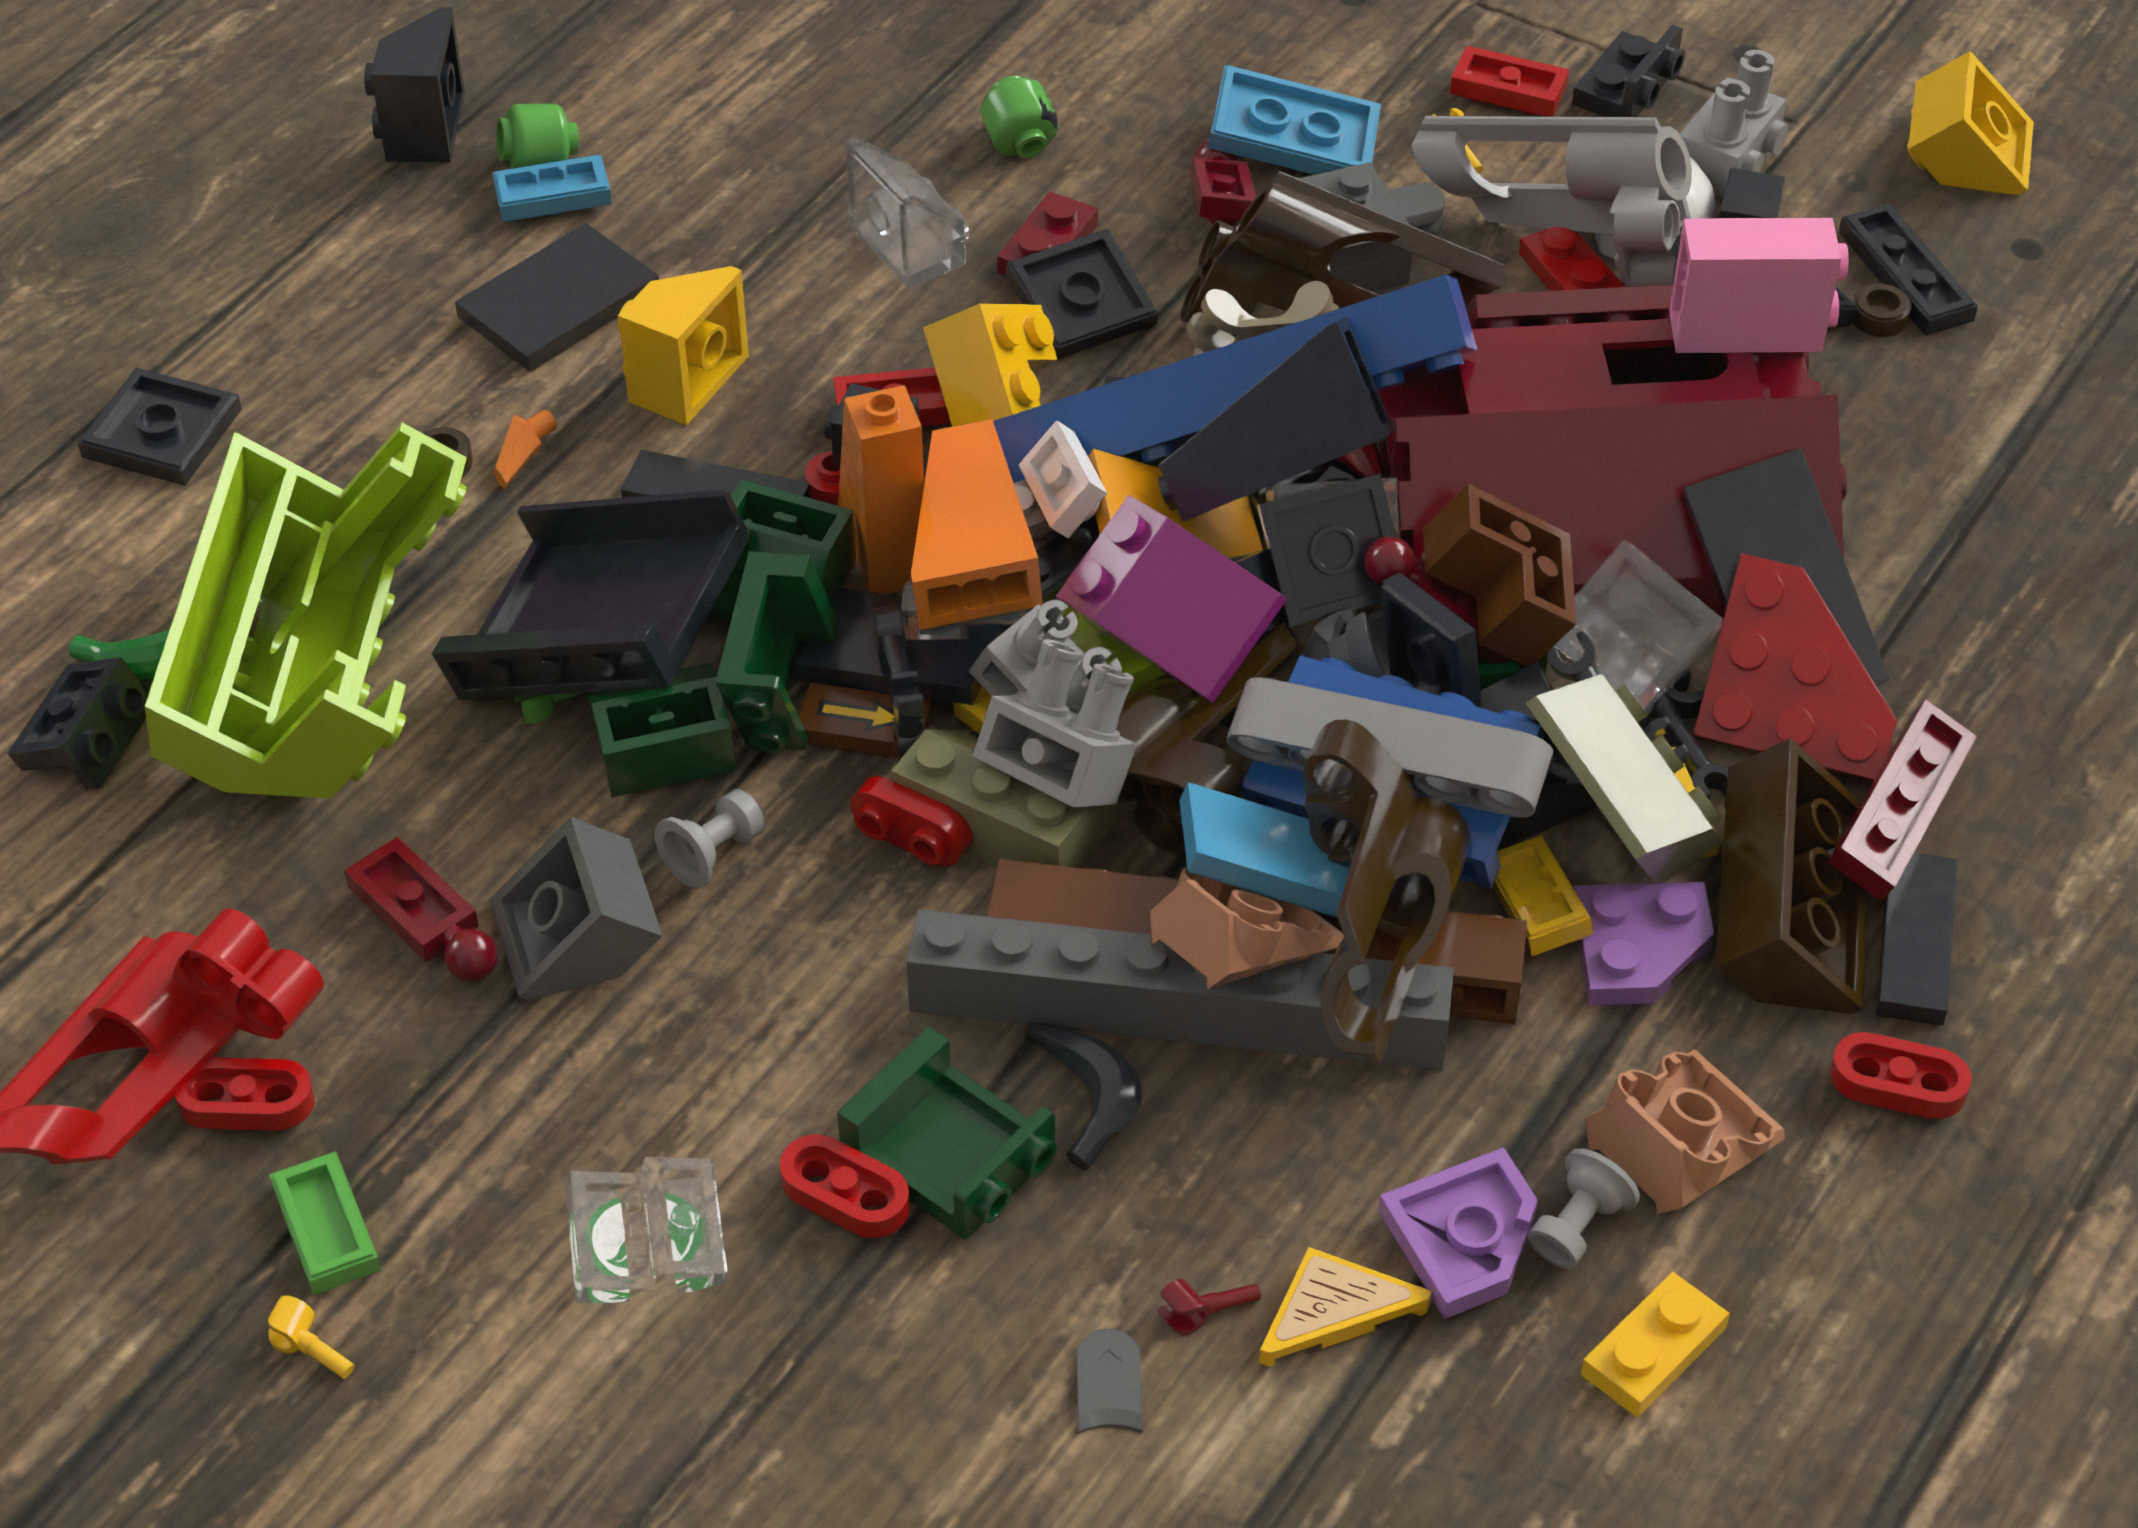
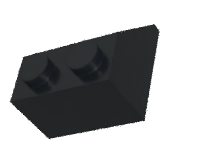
(417, 89)

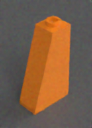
(882, 484)
(971, 533)

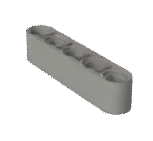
(1440, 754)

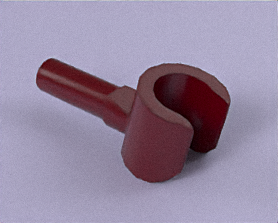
(1189, 1311)

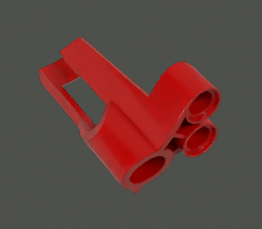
(178, 1002)

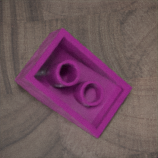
(1170, 598)

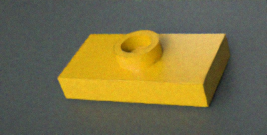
(1538, 891)

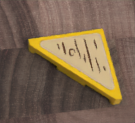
(1335, 1303)

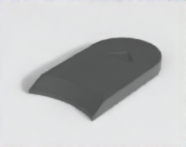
(1109, 1381)

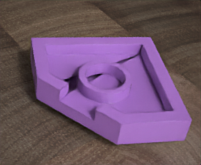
(1641, 938)
(1463, 1229)

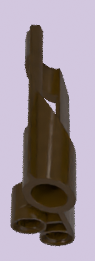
(1291, 240)
(1169, 735)
(1400, 877)

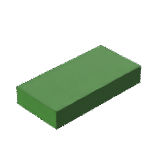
(324, 1223)

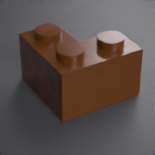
(1512, 568)

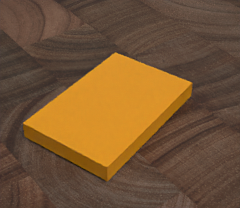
(1226, 528)

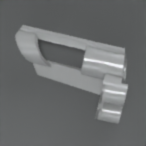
(1620, 174)

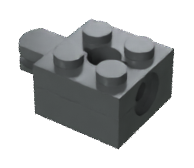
(1376, 263)

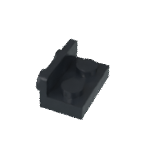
(1630, 74)
(84, 721)

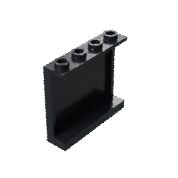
(601, 597)

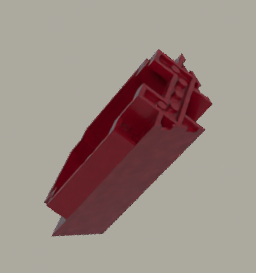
(1601, 459)

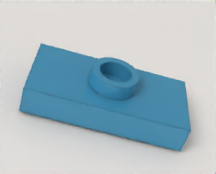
(552, 188)

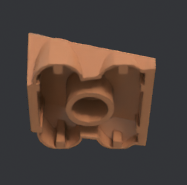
(1236, 931)
(1680, 1129)

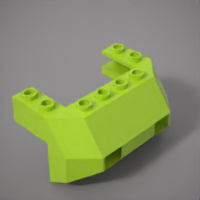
(289, 702)

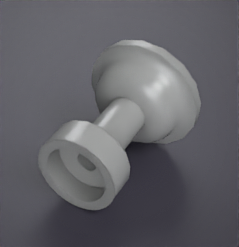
(690, 848)
(1596, 1187)

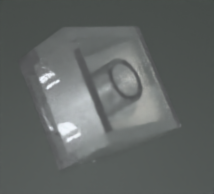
(902, 215)
(1641, 624)

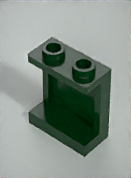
(774, 608)
(947, 1135)

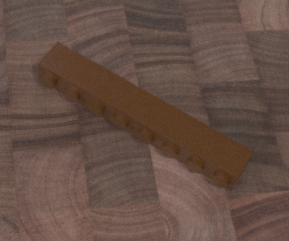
(1480, 948)

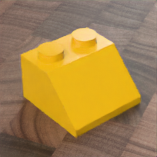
(1970, 129)
(683, 341)

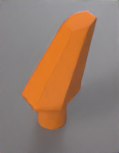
(522, 444)

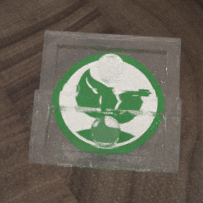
(645, 1231)

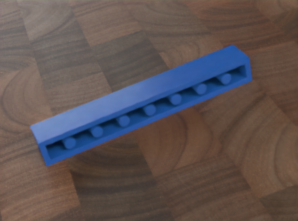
(1173, 402)

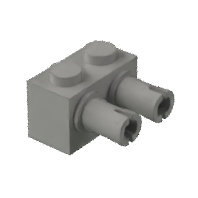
(1738, 123)
(1011, 658)
(1048, 746)

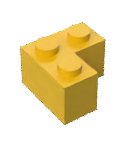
(988, 359)

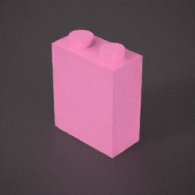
(1756, 285)

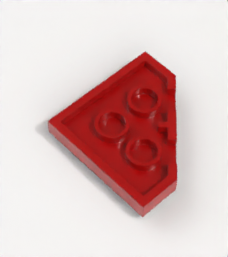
(1792, 675)

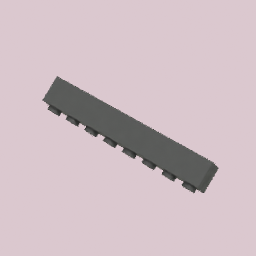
(1149, 991)

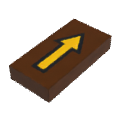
(852, 719)

